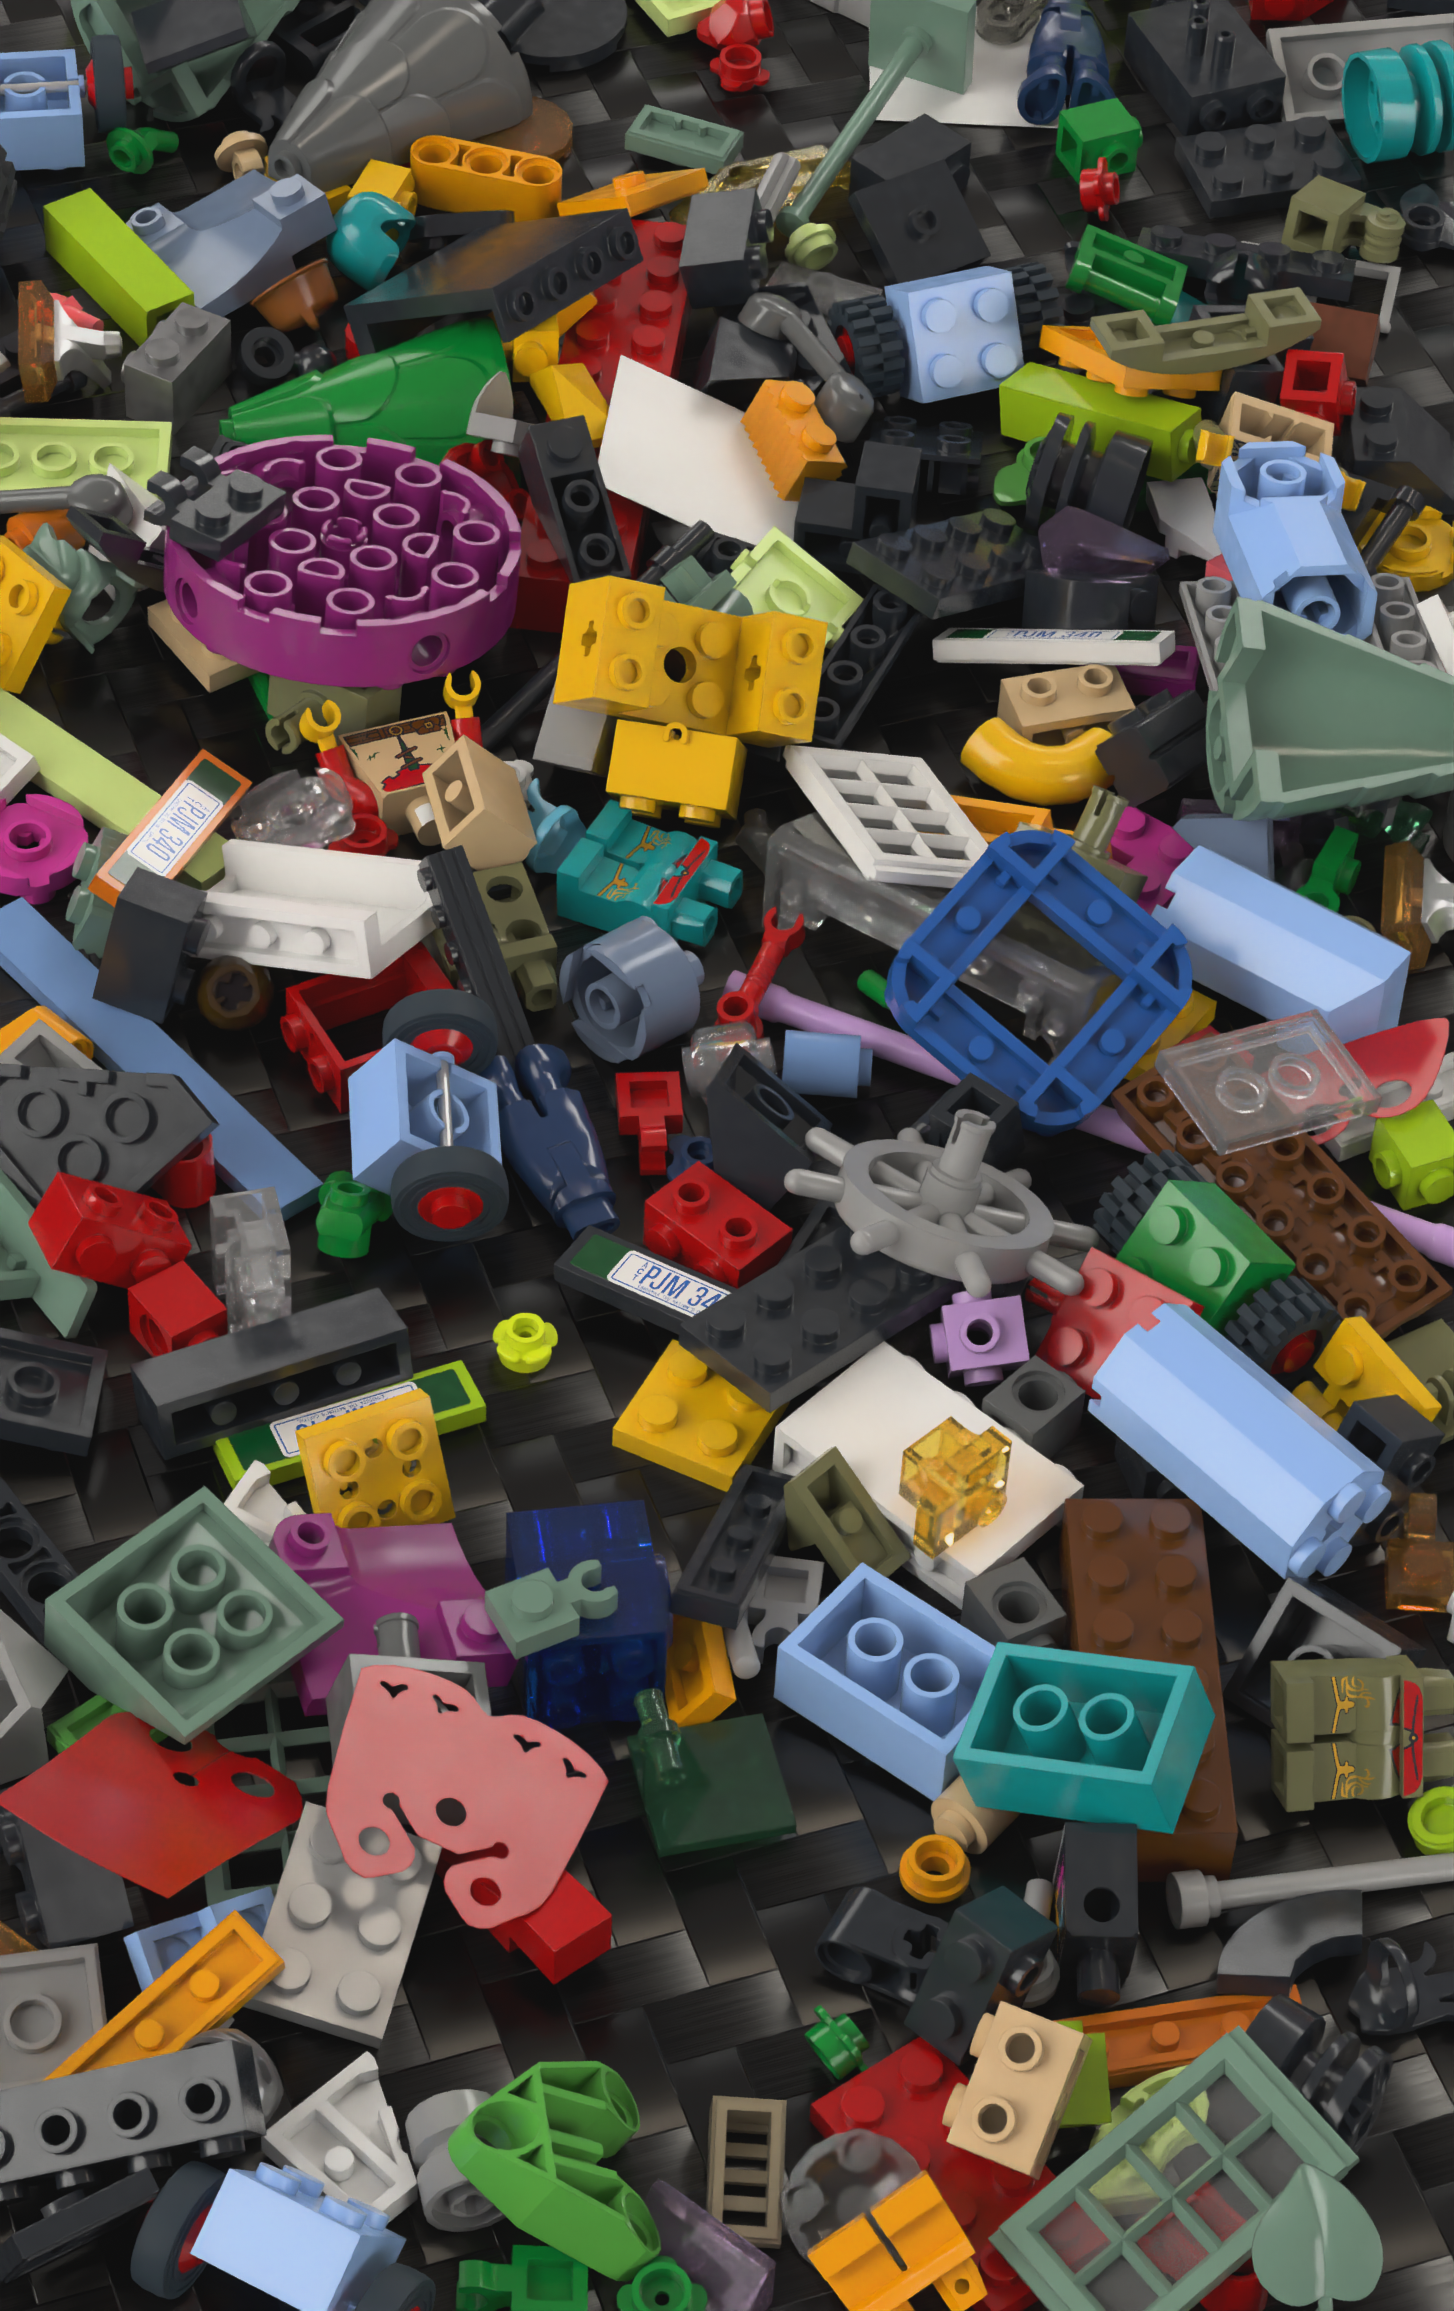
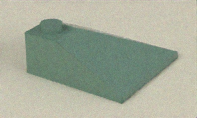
(186, 1619)

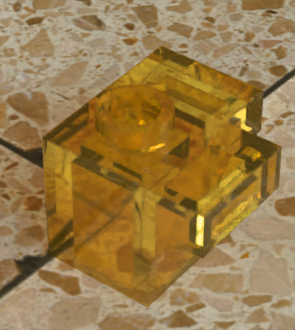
(954, 1483)

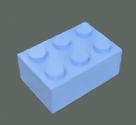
(885, 1677)

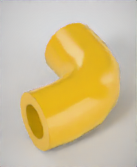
(1036, 771)

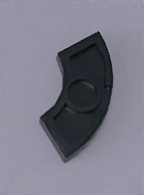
(1287, 1940)

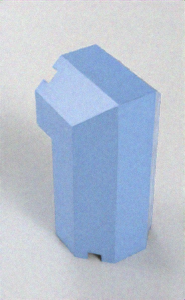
(1288, 538)
(1282, 948)

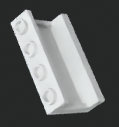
(315, 909)
(886, 1407)

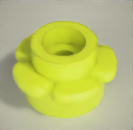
(525, 1342)

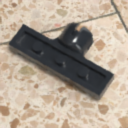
(1243, 268)

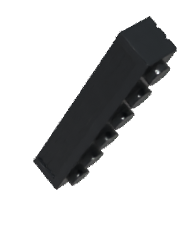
(473, 944)

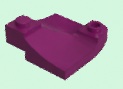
(383, 1573)

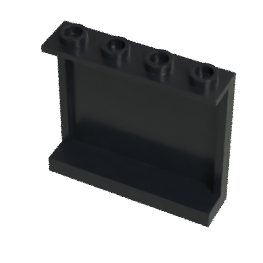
(513, 268)

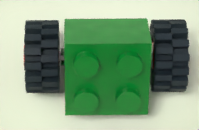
(1206, 1248)

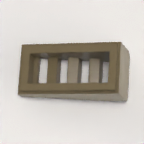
(748, 2117)

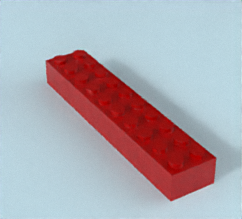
(646, 320)

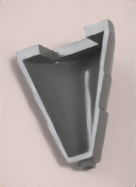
(398, 78)

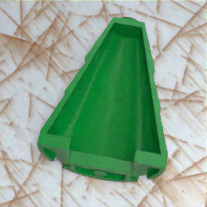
(403, 395)

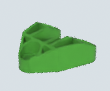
(543, 2167)

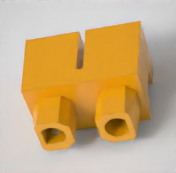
(925, 2237)

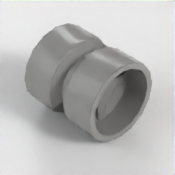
(445, 2193)

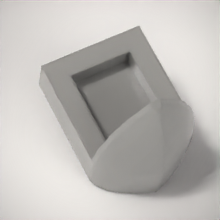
(493, 417)

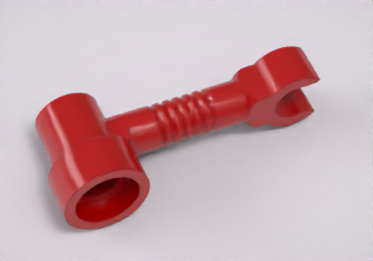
(775, 946)

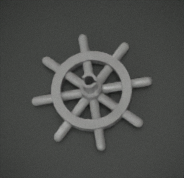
(944, 1207)

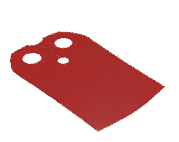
(126, 1812)

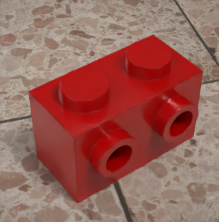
(713, 1228)
(106, 1231)

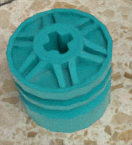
(1400, 101)

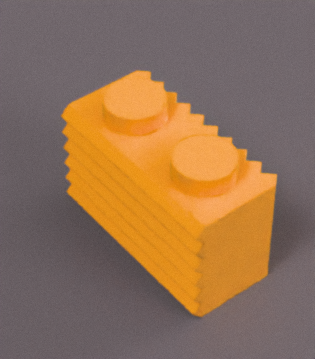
(791, 437)

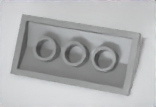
(1316, 57)

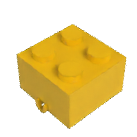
(686, 774)

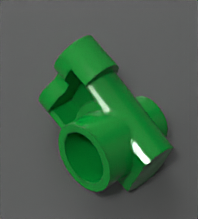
(348, 1215)

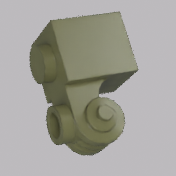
(1335, 216)

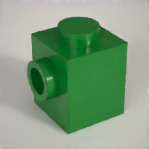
(1097, 132)

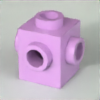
(1002, 1324)

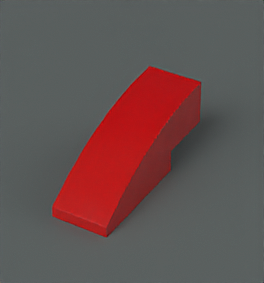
(559, 1934)

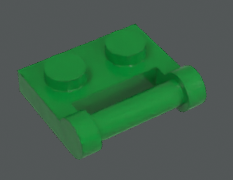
(1127, 275)

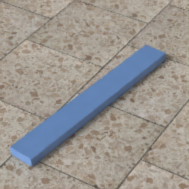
(65, 982)

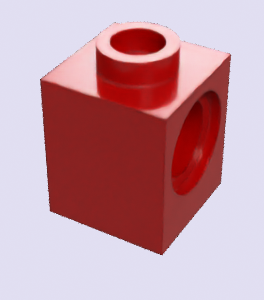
(174, 1311)

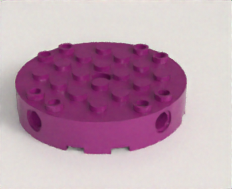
(365, 576)

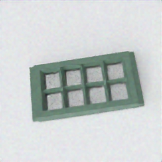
(1172, 2189)

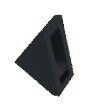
(740, 362)

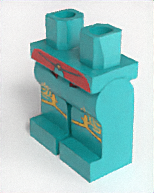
(643, 871)

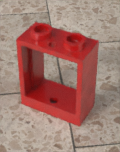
(340, 999)

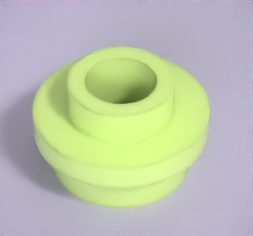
(812, 246)

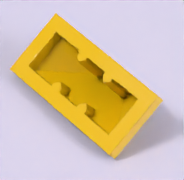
(571, 392)

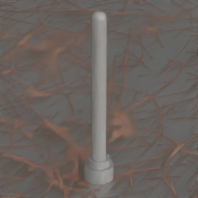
(1197, 1897)

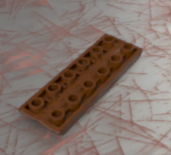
(1302, 1206)

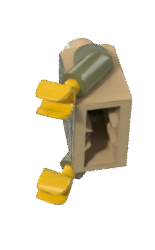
(1261, 421)

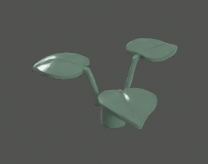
(1317, 2243)

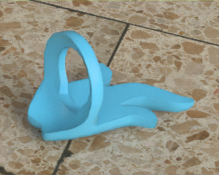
(555, 831)

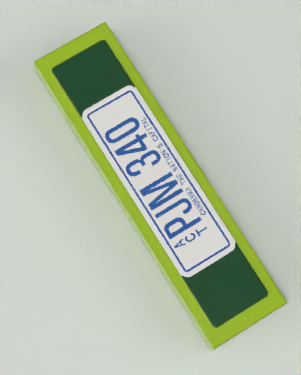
(452, 1396)

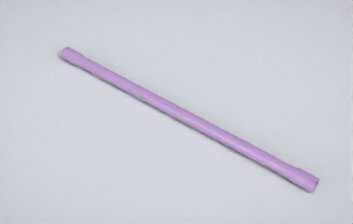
(781, 1006)

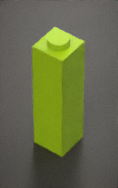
(112, 263)
(1039, 393)

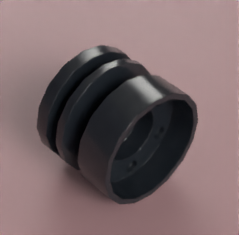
(1084, 477)
(1336, 2083)

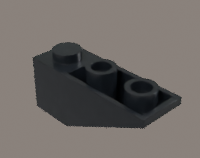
(572, 499)

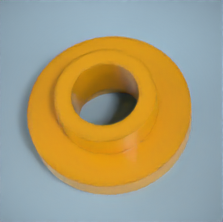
(940, 1855)

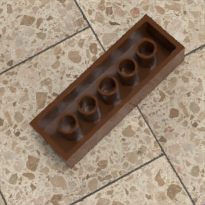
(1143, 1592)

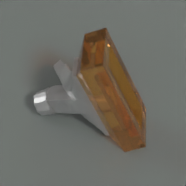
(54, 345)
(1414, 902)

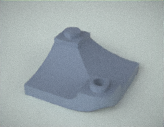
(237, 237)

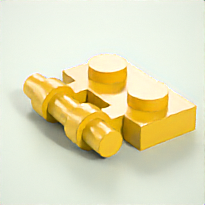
(1360, 1368)

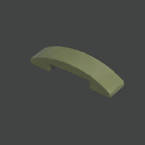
(1211, 344)

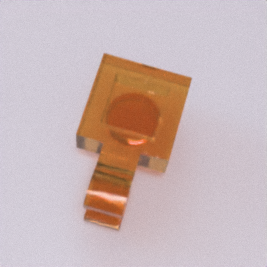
(1418, 1567)

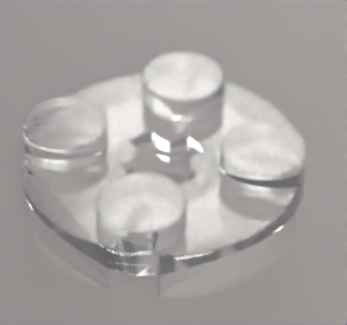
(296, 810)

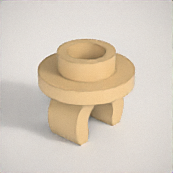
(241, 153)

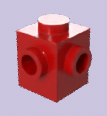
(1318, 386)

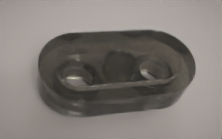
(1007, 19)

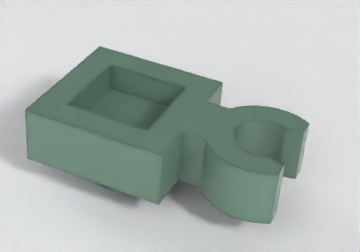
(544, 1612)

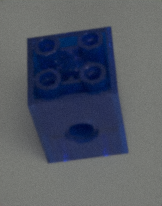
(612, 1656)

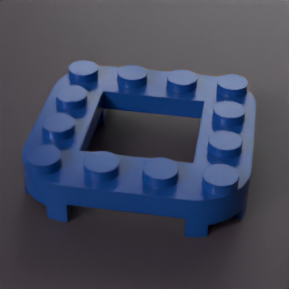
(1092, 912)

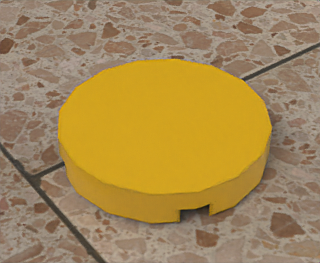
(1421, 551)

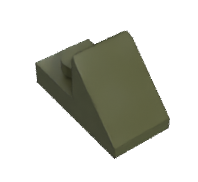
(837, 1514)

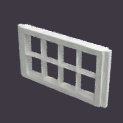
(865, 845)

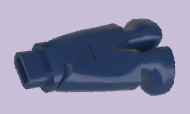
(1063, 61)
(558, 1146)

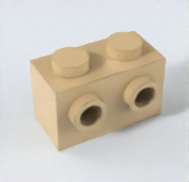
(1063, 703)
(479, 806)
(1016, 2088)

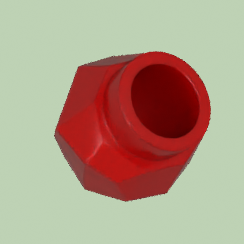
(736, 23)

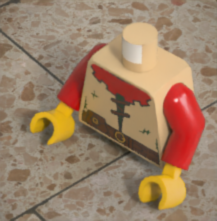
(387, 761)

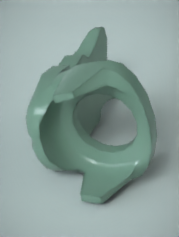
(86, 578)

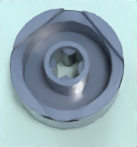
(632, 990)

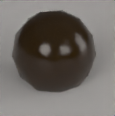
(234, 993)

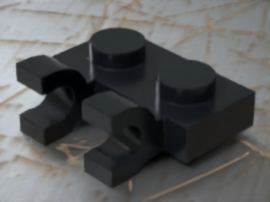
(212, 510)

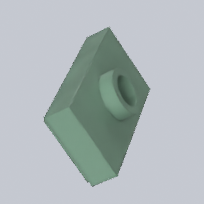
(683, 139)

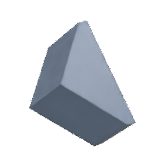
(1239, 840)

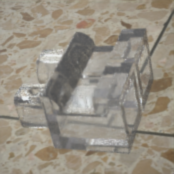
(250, 1257)

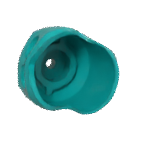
(360, 243)

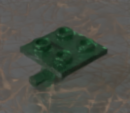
(707, 1780)

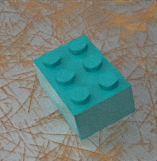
(1084, 1736)

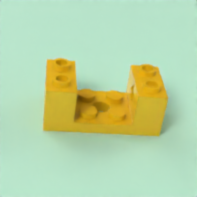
(741, 677)

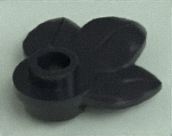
(1427, 220)

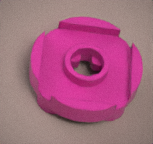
(46, 868)

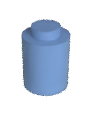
(825, 1063)

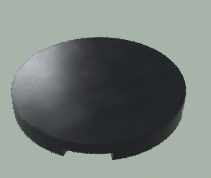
(573, 34)

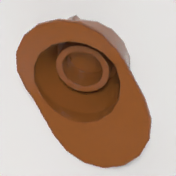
(298, 298)

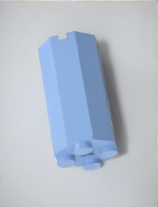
(1238, 1443)

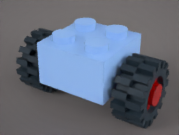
(948, 331)

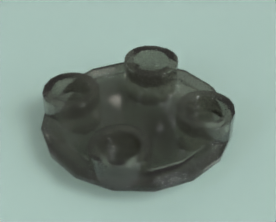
(840, 2182)

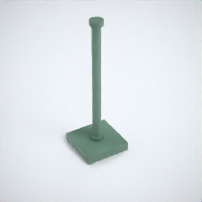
(906, 39)

